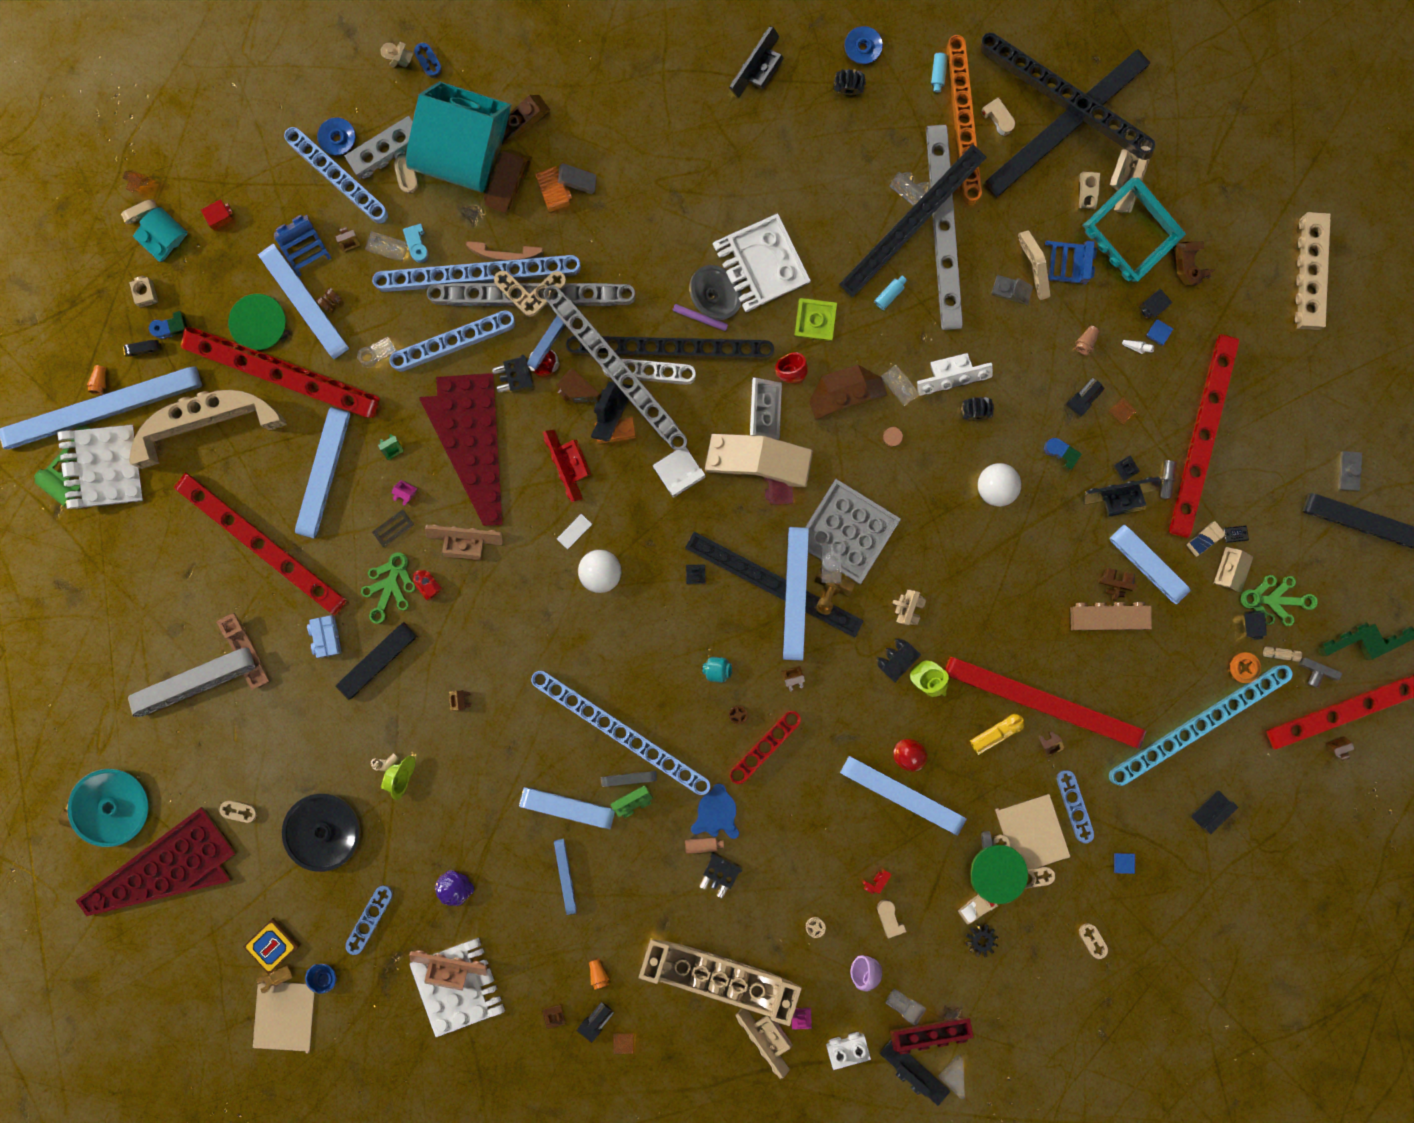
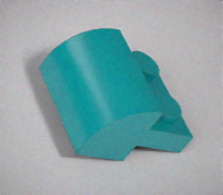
(159, 233)

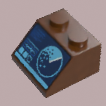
(576, 389)

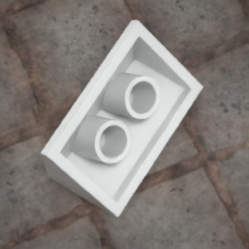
(765, 408)

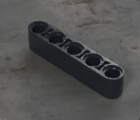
(376, 661)

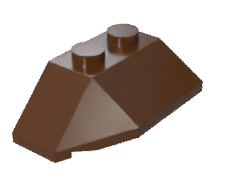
(846, 390)

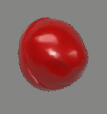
(792, 368)
(910, 755)

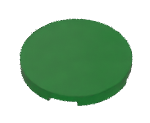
(257, 322)
(999, 874)

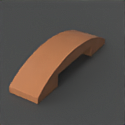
(480, 250)
(238, 639)

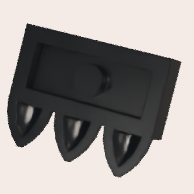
(899, 660)

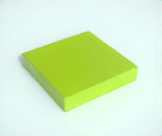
(815, 319)

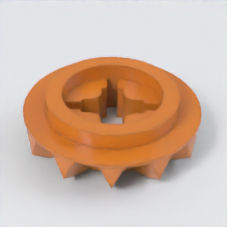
(1254, 667)

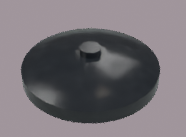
(321, 832)

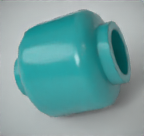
(717, 669)

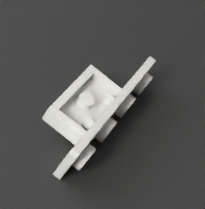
(953, 373)

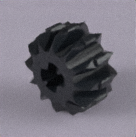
(849, 82)
(977, 408)
(988, 943)

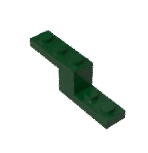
(1369, 641)

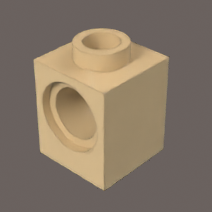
(149, 297)

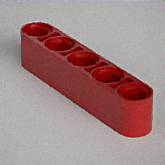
(774, 743)

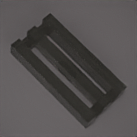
(406, 519)

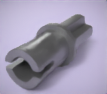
(1168, 479)

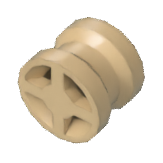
(815, 927)

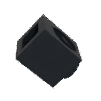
(1155, 305)
(1255, 624)

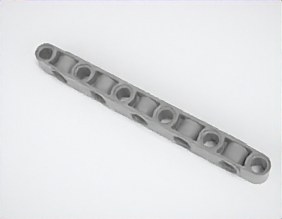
(944, 240)
(490, 295)
(615, 367)

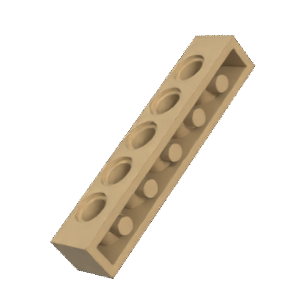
(1321, 225)

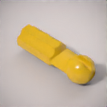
(997, 733)

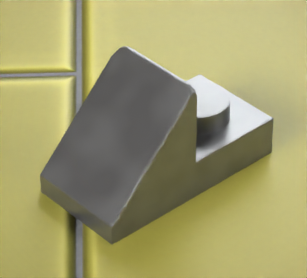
(1011, 289)

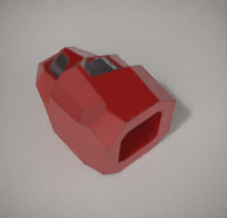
(426, 584)

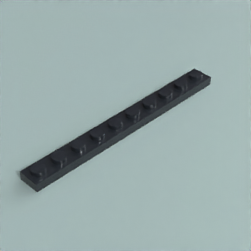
(912, 220)
(768, 581)

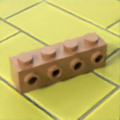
(1111, 617)

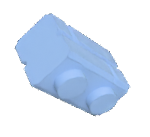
(324, 637)

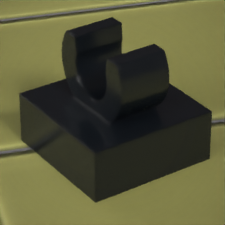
(1126, 468)
(695, 574)

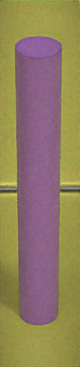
(700, 317)

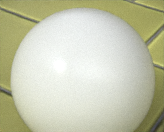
(999, 484)
(599, 571)

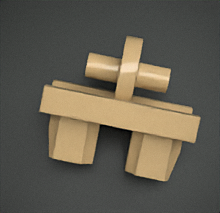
(397, 55)
(906, 607)

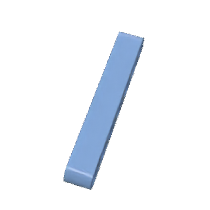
(329, 169)
(303, 301)
(442, 340)
(322, 472)
(795, 593)
(903, 795)

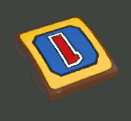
(271, 946)

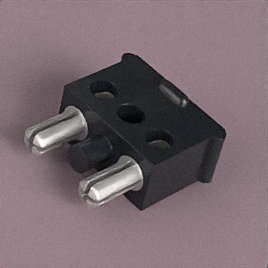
(523, 376)
(722, 865)

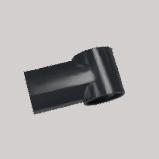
(1082, 401)
(591, 1026)

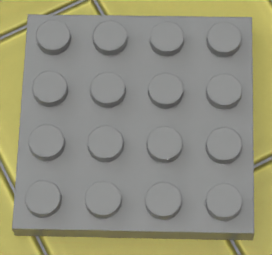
(854, 523)

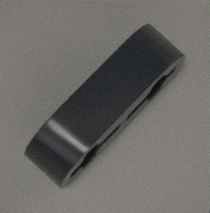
(141, 348)

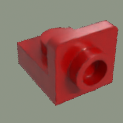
(880, 881)

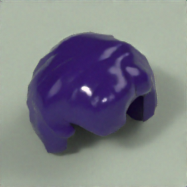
(453, 888)

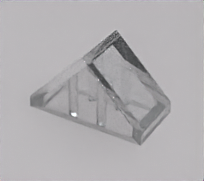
(954, 1076)

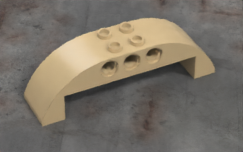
(169, 423)
(720, 979)

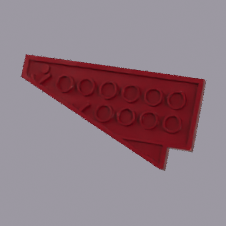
(467, 429)
(175, 863)

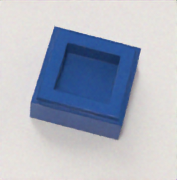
(1159, 332)
(1124, 863)

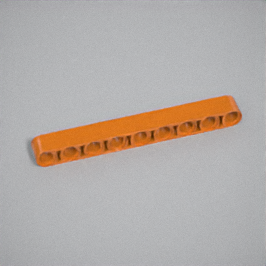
(966, 110)

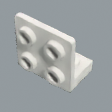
(679, 471)

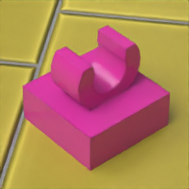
(403, 491)
(801, 1018)

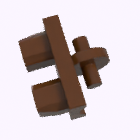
(1126, 584)

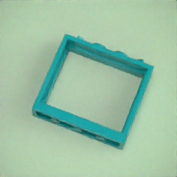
(1159, 213)

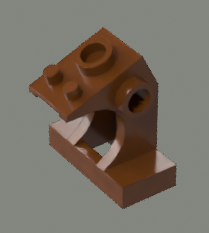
(1186, 267)

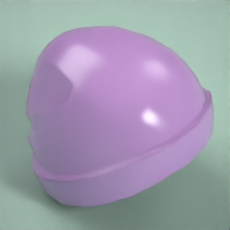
(866, 973)

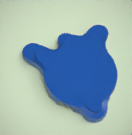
(715, 813)

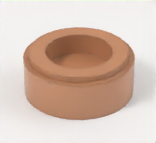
(892, 436)

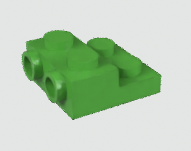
(626, 804)

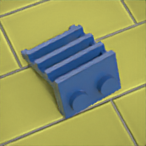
(294, 233)
(1082, 262)

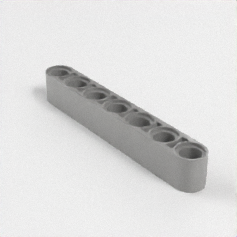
(191, 682)

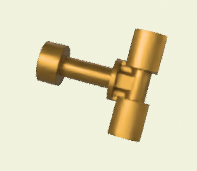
(845, 587)

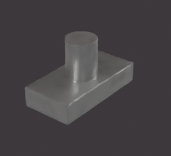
(1350, 471)
(1319, 672)

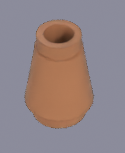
(1087, 341)

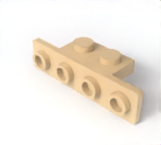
(1128, 167)
(768, 1038)

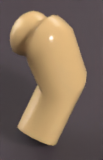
(383, 764)

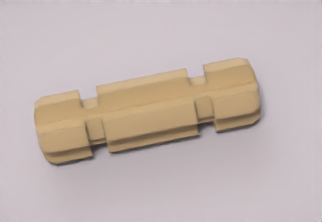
(1284, 654)

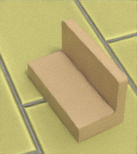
(1233, 569)

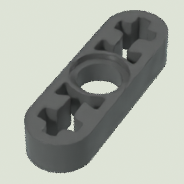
(628, 778)

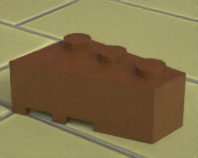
(506, 180)

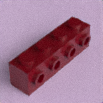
(931, 1034)

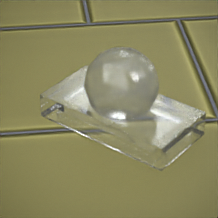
(831, 563)

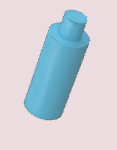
(939, 71)
(890, 293)

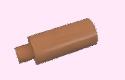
(703, 845)

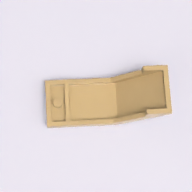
(759, 457)

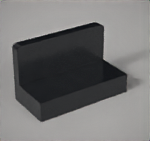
(1214, 812)

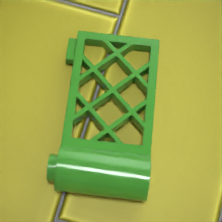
(53, 482)

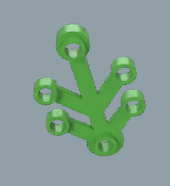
(389, 585)
(1274, 599)

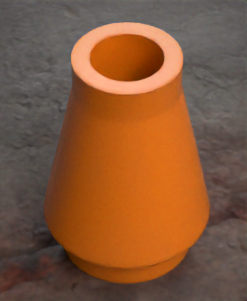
(97, 381)
(598, 975)

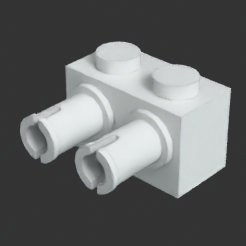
(848, 1050)

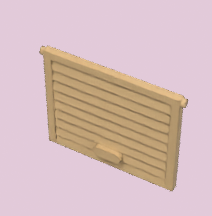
(1034, 831)
(284, 1017)

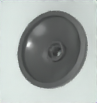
(714, 282)

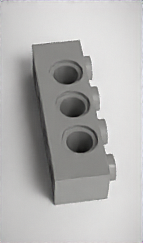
(373, 148)

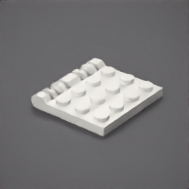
(764, 260)
(101, 466)
(454, 1008)

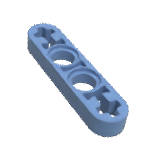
(546, 343)
(1072, 807)
(565, 877)
(368, 919)

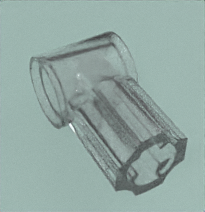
(378, 351)
(910, 1009)

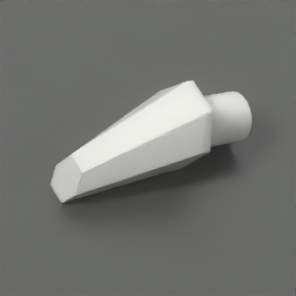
(1138, 346)

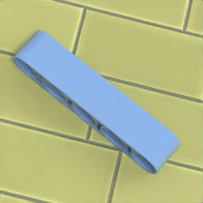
(1149, 564)
(567, 808)

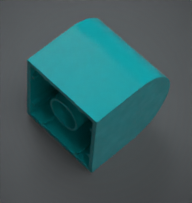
(456, 135)

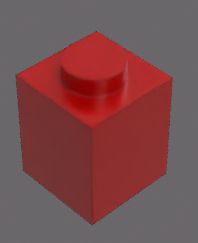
(217, 214)

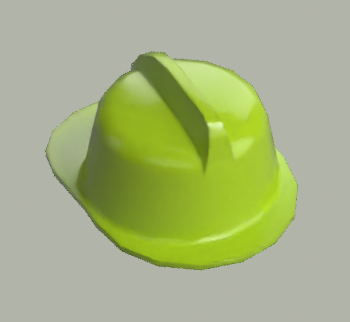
(930, 678)
(398, 776)

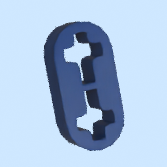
(431, 58)

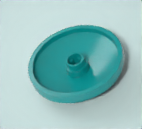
(107, 807)

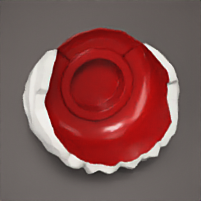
(548, 365)

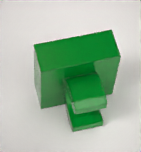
(390, 447)

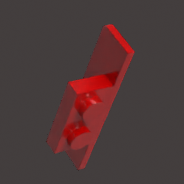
(569, 463)

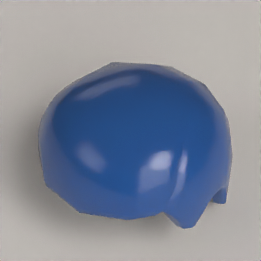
(320, 978)

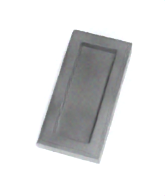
(577, 178)

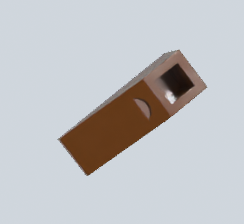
(525, 116)

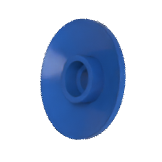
(863, 36)
(333, 128)

